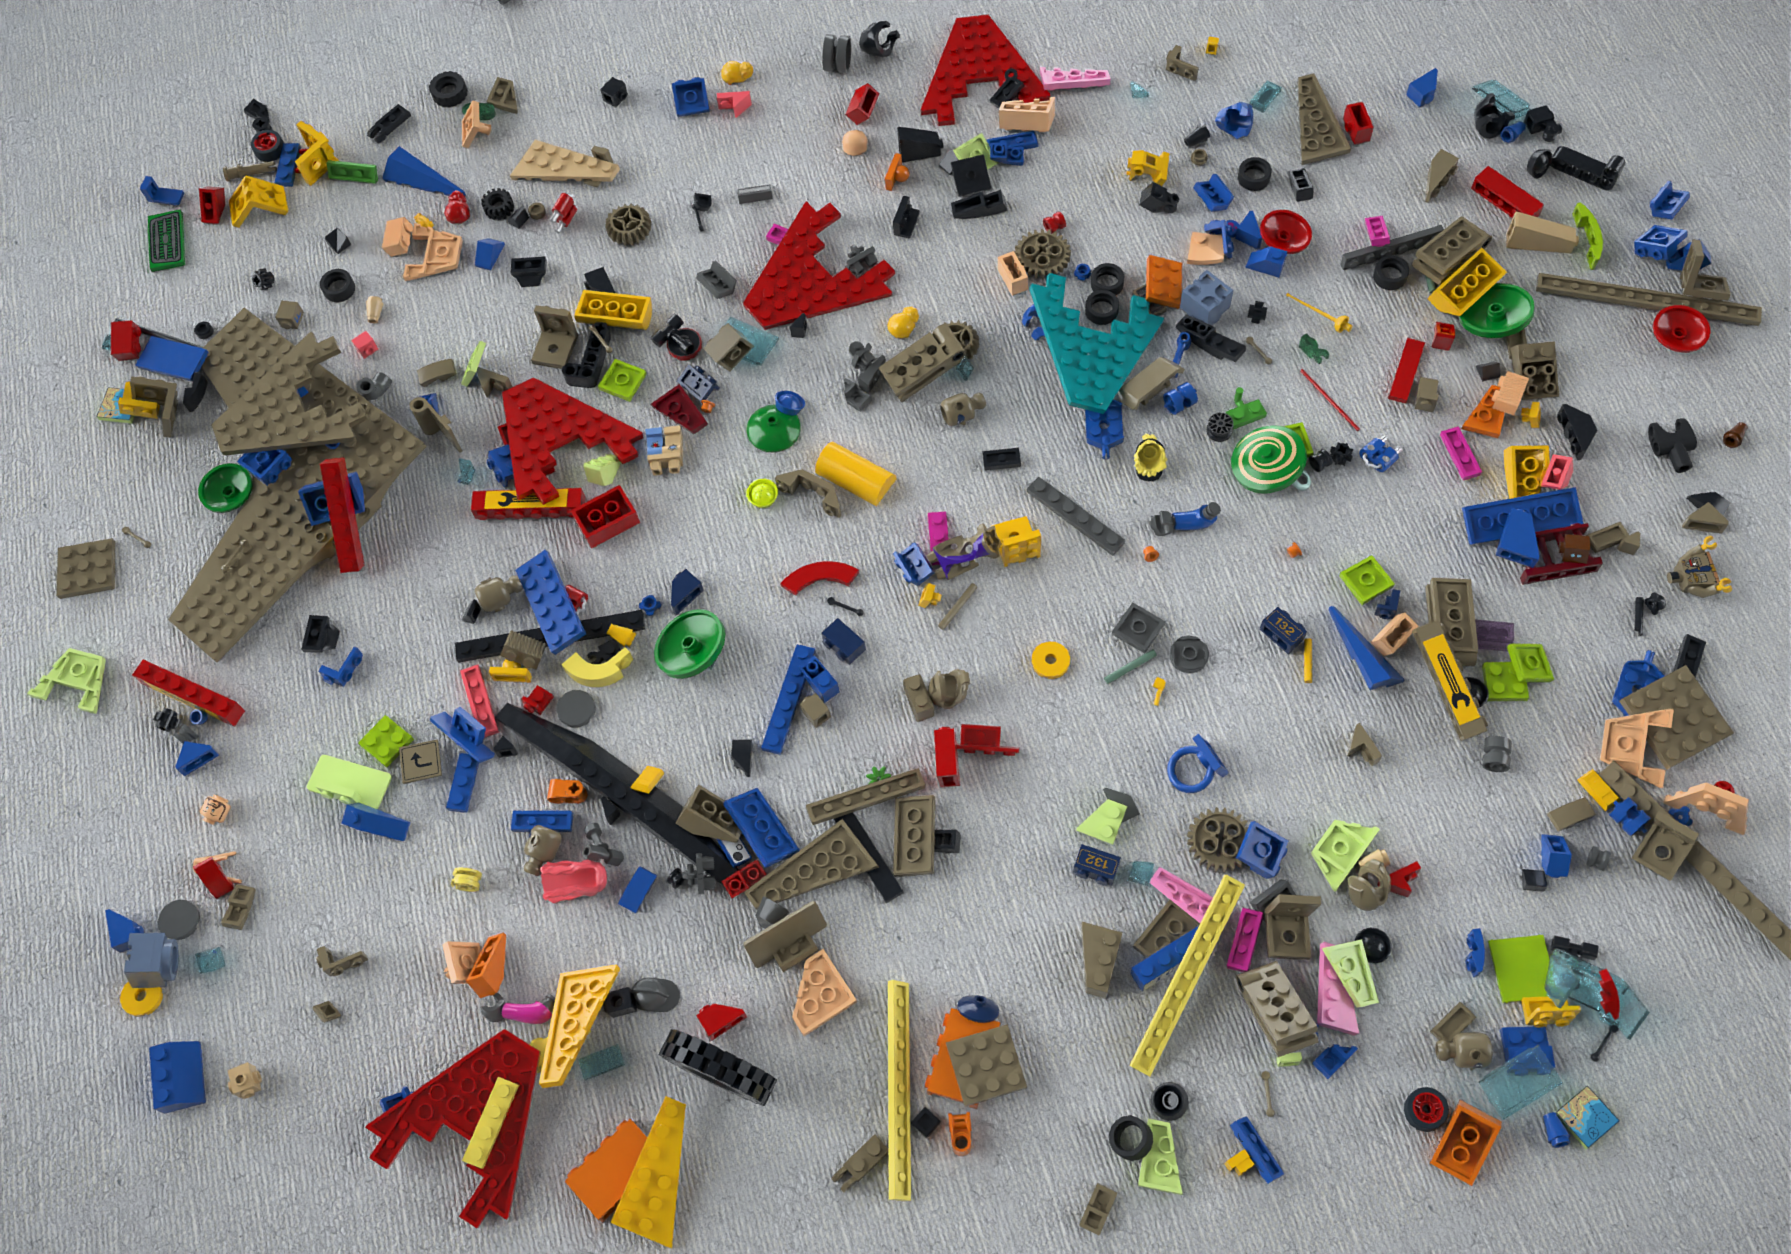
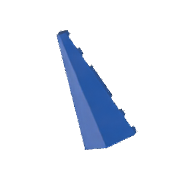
(409, 170)
(1373, 666)

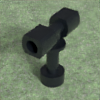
(670, 333)
(1581, 951)

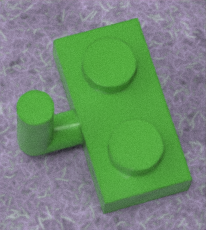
(1245, 413)

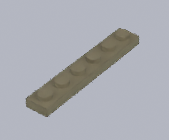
(865, 796)

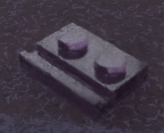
(1494, 635)

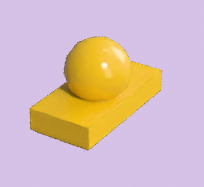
(510, 672)

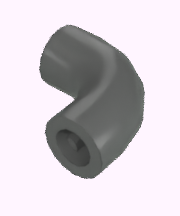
(373, 388)

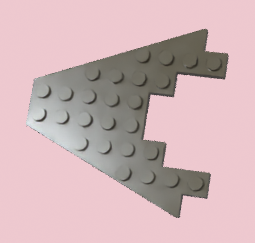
(272, 411)

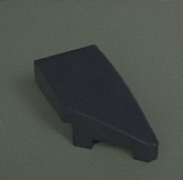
(256, 109)
(1713, 498)
(741, 755)

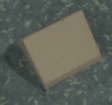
(1630, 543)

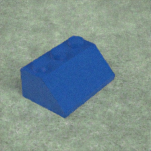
(315, 500)
(177, 1076)

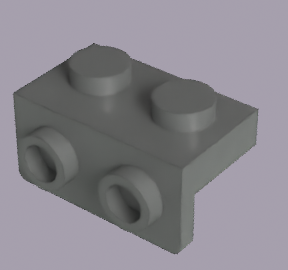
(717, 280)

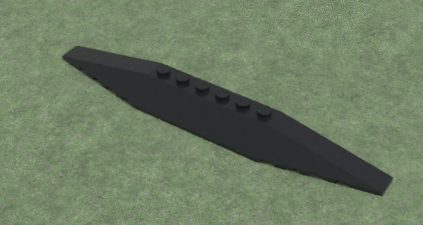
(614, 780)

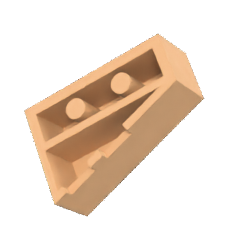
(1027, 116)

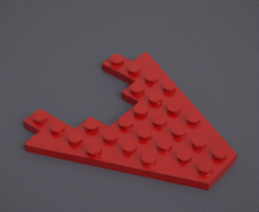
(976, 54)
(799, 284)
(547, 419)
(458, 1101)

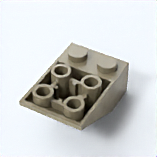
(1538, 364)

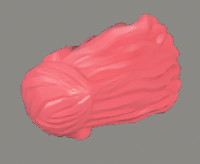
(572, 879)

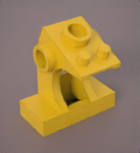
(1139, 164)

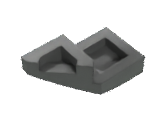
(855, 397)
(1123, 799)

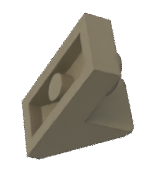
(492, 380)
(1361, 741)

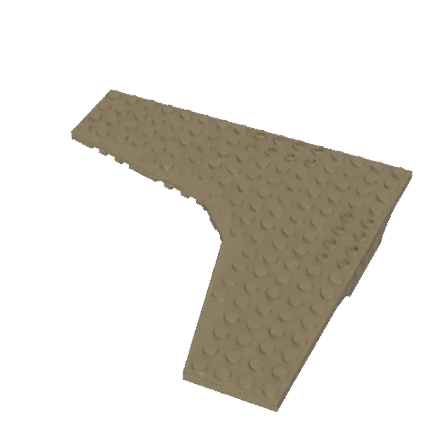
(273, 520)

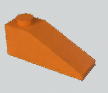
(489, 967)

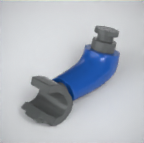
(1191, 520)

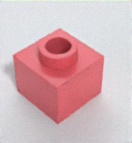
(364, 344)

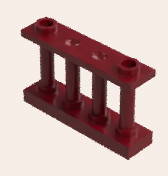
(1566, 569)

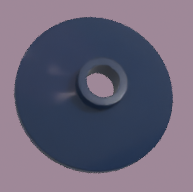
(978, 1008)

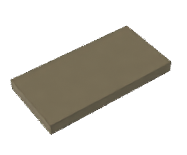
(914, 836)

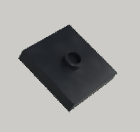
(970, 175)

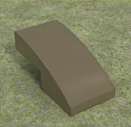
(438, 370)
(1571, 814)
(239, 907)
(1098, 1209)

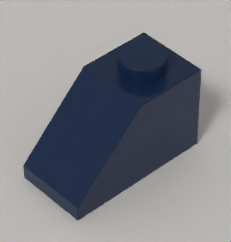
(684, 590)

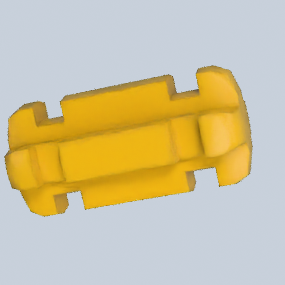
(423, 221)

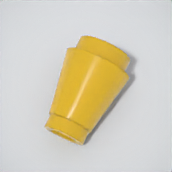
(621, 634)

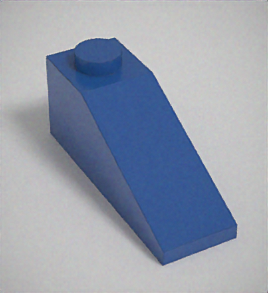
(375, 821)

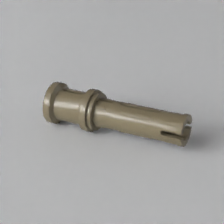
(240, 170)

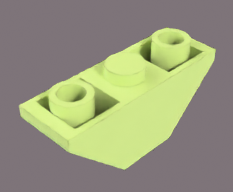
(602, 470)

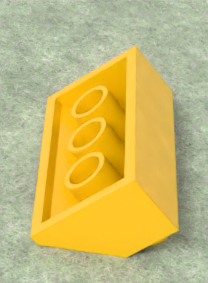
(1467, 284)

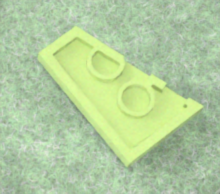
(1353, 970)
(1159, 1166)

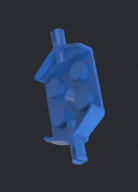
(1107, 437)
(1636, 675)

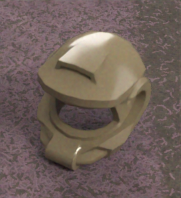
(948, 689)
(1362, 893)

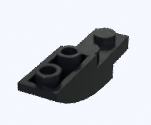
(1209, 340)

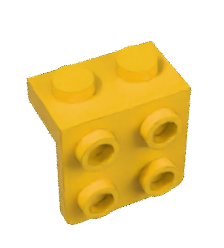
(136, 407)
(1543, 1011)

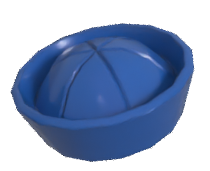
(789, 402)

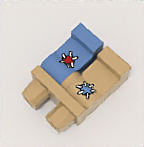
(665, 451)

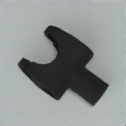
(1674, 444)

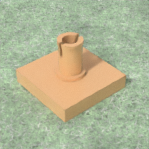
(471, 125)
(460, 960)

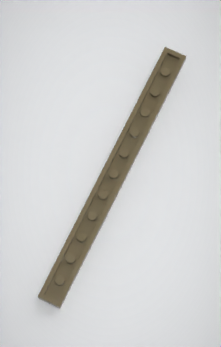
(1646, 298)
(1707, 864)

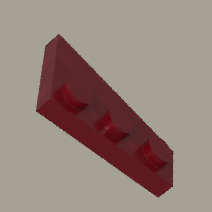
(680, 409)

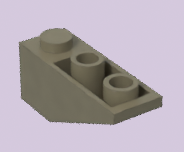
(1440, 169)

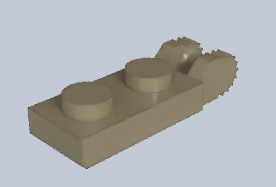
(862, 1162)

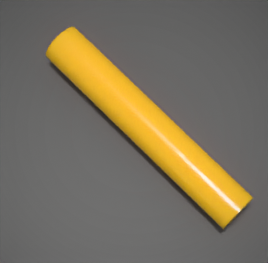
(1308, 660)

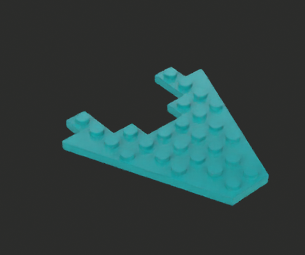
(1087, 360)

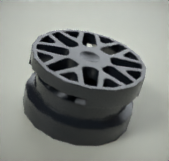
(1220, 427)

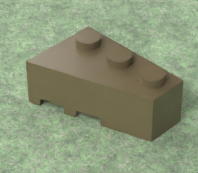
(1099, 957)

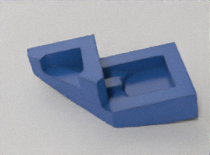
(1333, 1058)

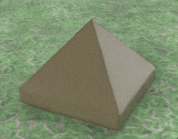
(326, 1011)

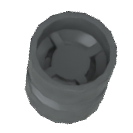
(1498, 752)

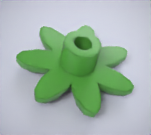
(876, 773)

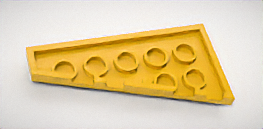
(574, 1012)
(651, 1192)

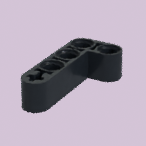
(1587, 168)
(588, 372)

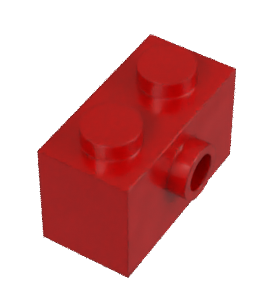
(862, 104)
(1358, 123)
(125, 340)

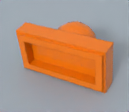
(896, 172)

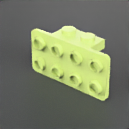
(348, 782)

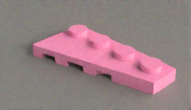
(1073, 79)
(1182, 893)
(1334, 1003)

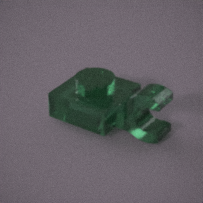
(1310, 348)

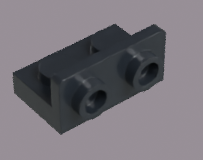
(905, 218)

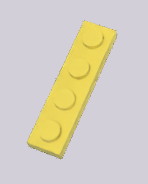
(490, 1122)

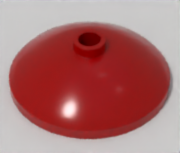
(1286, 231)
(1681, 328)

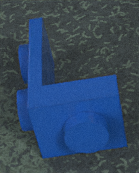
(160, 195)
(1222, 227)
(345, 673)

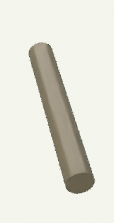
(957, 606)

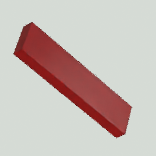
(1406, 370)

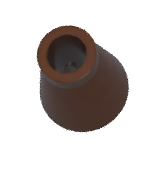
(1734, 437)

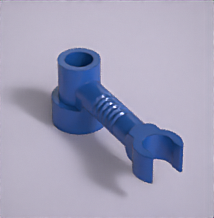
(1182, 346)

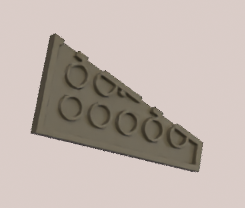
(1319, 129)
(822, 862)

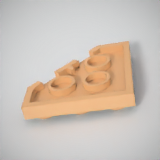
(820, 994)

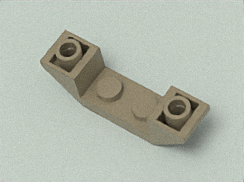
(790, 481)

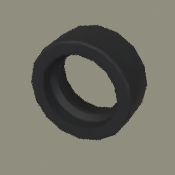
(1254, 184)
(1394, 262)
(1108, 269)
(342, 294)
(1100, 296)
(1115, 1134)

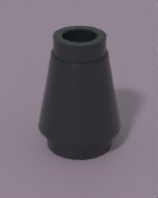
(1198, 136)

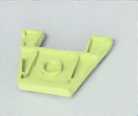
(77, 671)

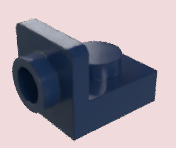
(1390, 608)

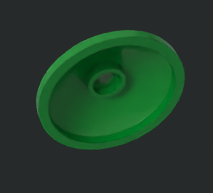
(776, 435)
(220, 482)

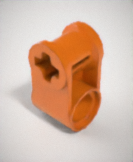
(563, 791)
(960, 1130)

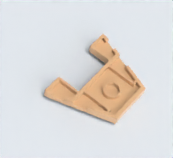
(440, 256)
(1626, 740)
(1716, 800)

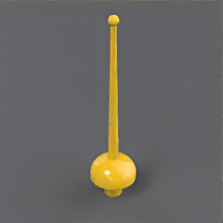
(1340, 323)

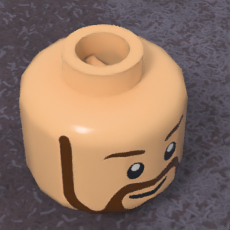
(215, 809)

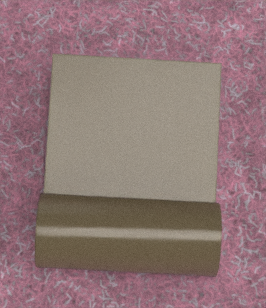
(431, 421)

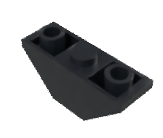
(1577, 429)

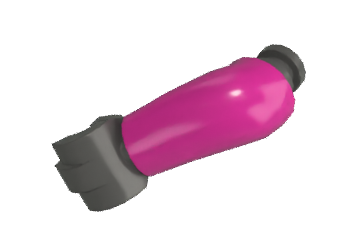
(527, 1013)

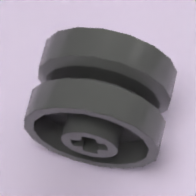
(836, 53)

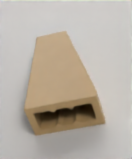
(1540, 235)

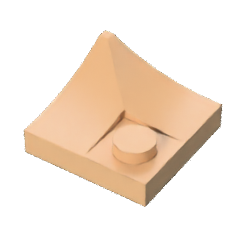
(1205, 249)

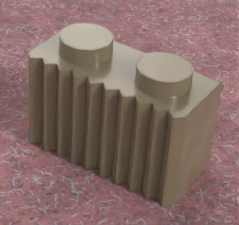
(523, 650)
(918, 698)

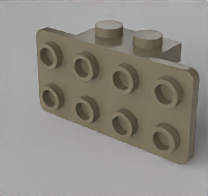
(787, 939)

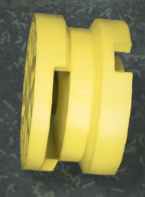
(466, 879)

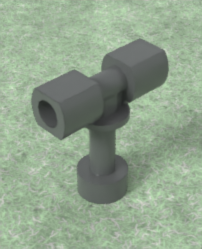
(600, 849)

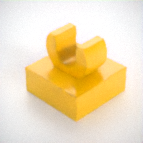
(1532, 415)
(929, 596)

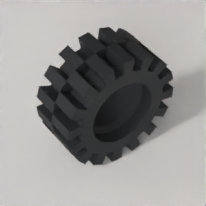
(494, 197)

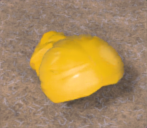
(736, 72)
(903, 323)

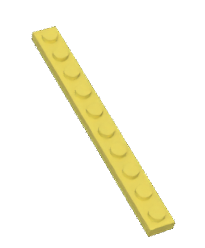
(1187, 975)
(899, 1092)

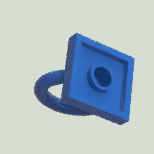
(1206, 756)

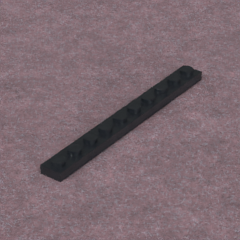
(593, 627)

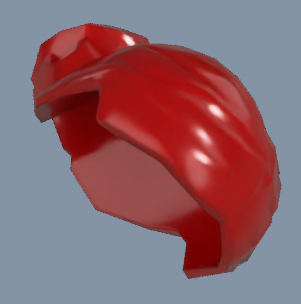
(457, 209)

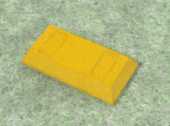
(648, 779)
(1598, 789)

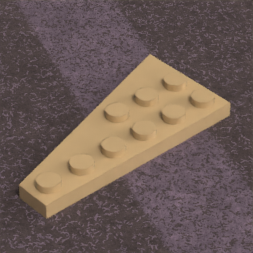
(561, 164)

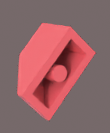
(1558, 472)

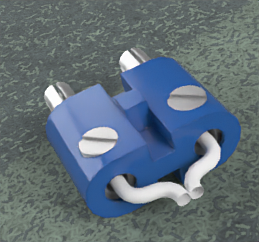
(1379, 455)

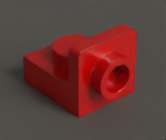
(537, 700)

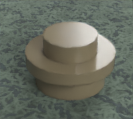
(1199, 157)

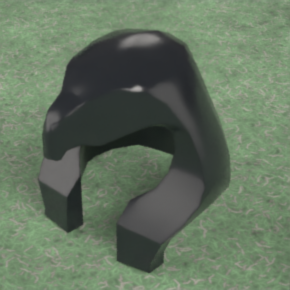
(870, 43)
(1489, 119)

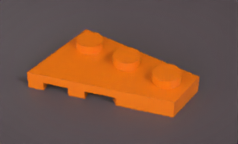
(1484, 418)

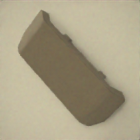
(1148, 383)

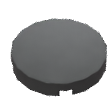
(1189, 654)
(575, 708)
(178, 919)

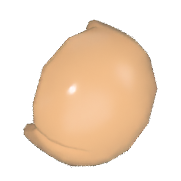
(854, 142)

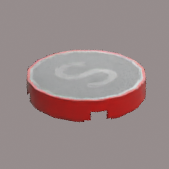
(685, 333)

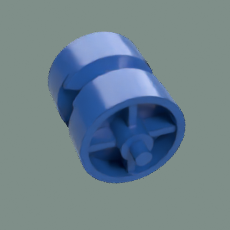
(1182, 397)
(1631, 818)

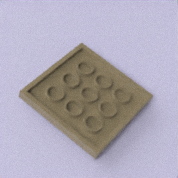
(1695, 718)

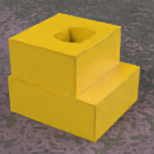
(1240, 1163)

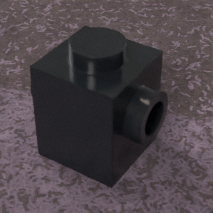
(614, 92)

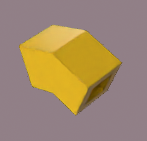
(1212, 45)

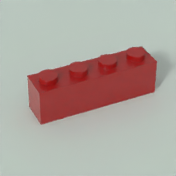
(1505, 194)

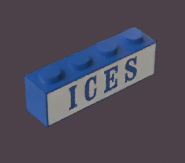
(1162, 962)

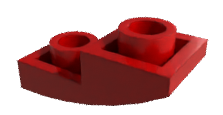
(213, 877)
(744, 878)
(1609, 994)

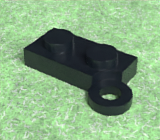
(1008, 89)

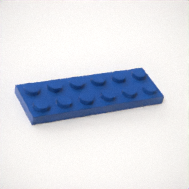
(1548, 510)
(550, 602)

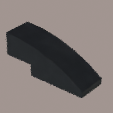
(979, 205)

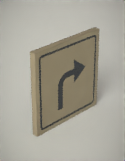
(420, 761)

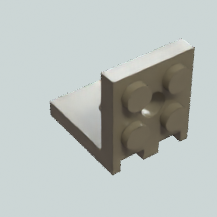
(1699, 284)
(558, 333)
(161, 393)
(1669, 834)
(1290, 915)

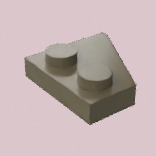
(503, 95)

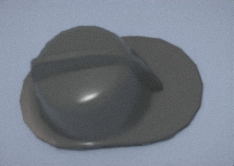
(656, 994)

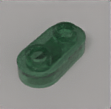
(486, 111)

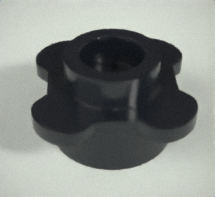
(1655, 603)

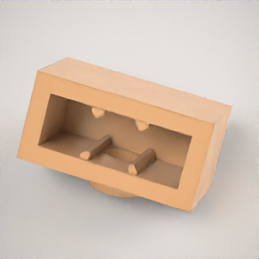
(1013, 273)
(1394, 634)

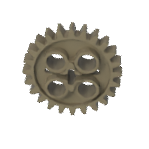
(1043, 253)
(1201, 836)

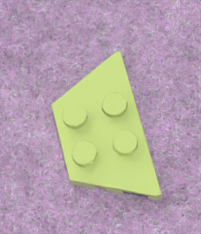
(1341, 849)

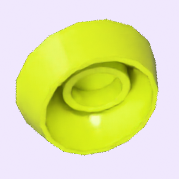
(762, 493)

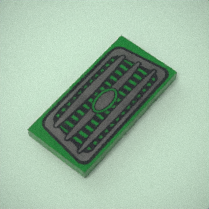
(166, 240)

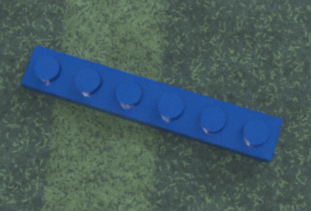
(787, 701)

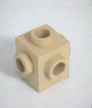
(244, 1080)

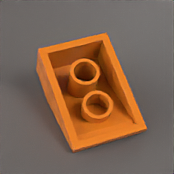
(1466, 1142)

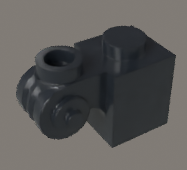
(1540, 120)
(1156, 196)

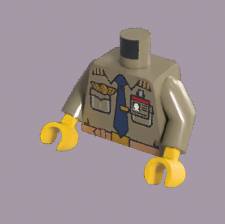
(1697, 572)

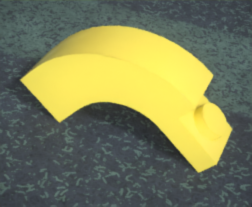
(597, 674)

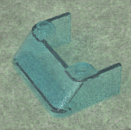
(1580, 980)

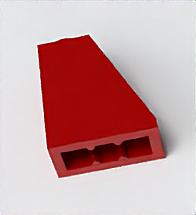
(946, 757)

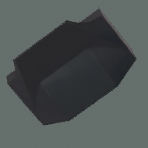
(528, 270)
(319, 635)

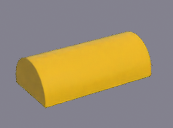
(614, 309)
(854, 473)

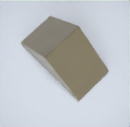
(1706, 519)

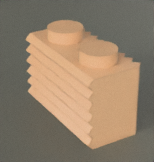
(397, 236)
(1510, 392)

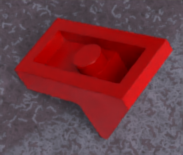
(1443, 336)
(1399, 878)

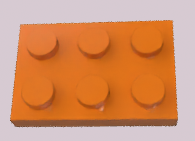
(1164, 281)

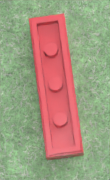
(479, 699)

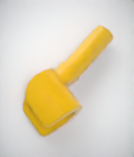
(1160, 685)

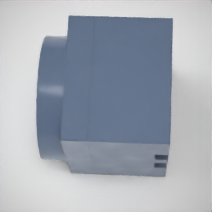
(1206, 298)
(151, 960)

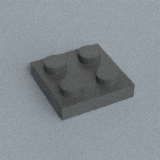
(1138, 627)

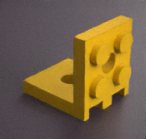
(318, 151)
(256, 193)
(1018, 548)

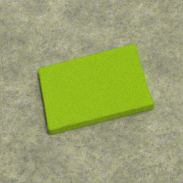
(1520, 966)

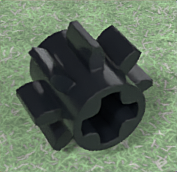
(263, 279)
(1257, 312)
(1341, 453)
(166, 719)

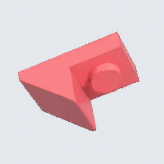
(734, 100)

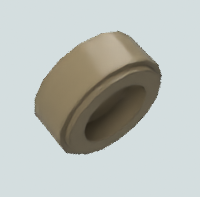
(536, 211)

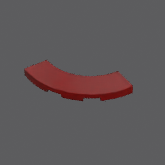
(818, 571)

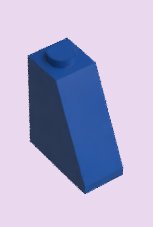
(1519, 539)

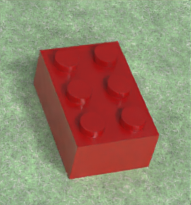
(605, 516)

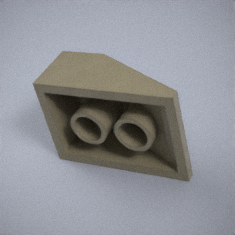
(708, 817)

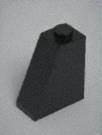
(918, 144)

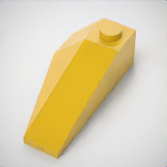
(1525, 469)

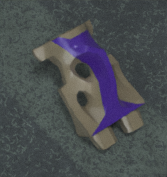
(984, 544)

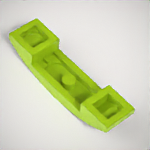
(1584, 218)

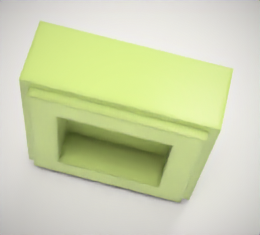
(1290, 1059)

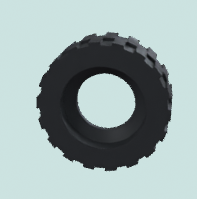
(443, 80)

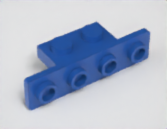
(465, 732)

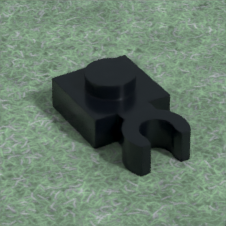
(606, 652)

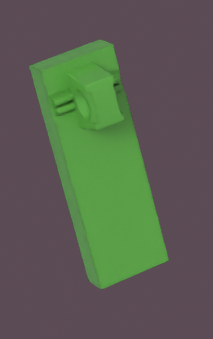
(352, 171)

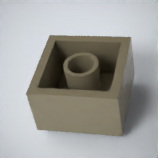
(728, 347)

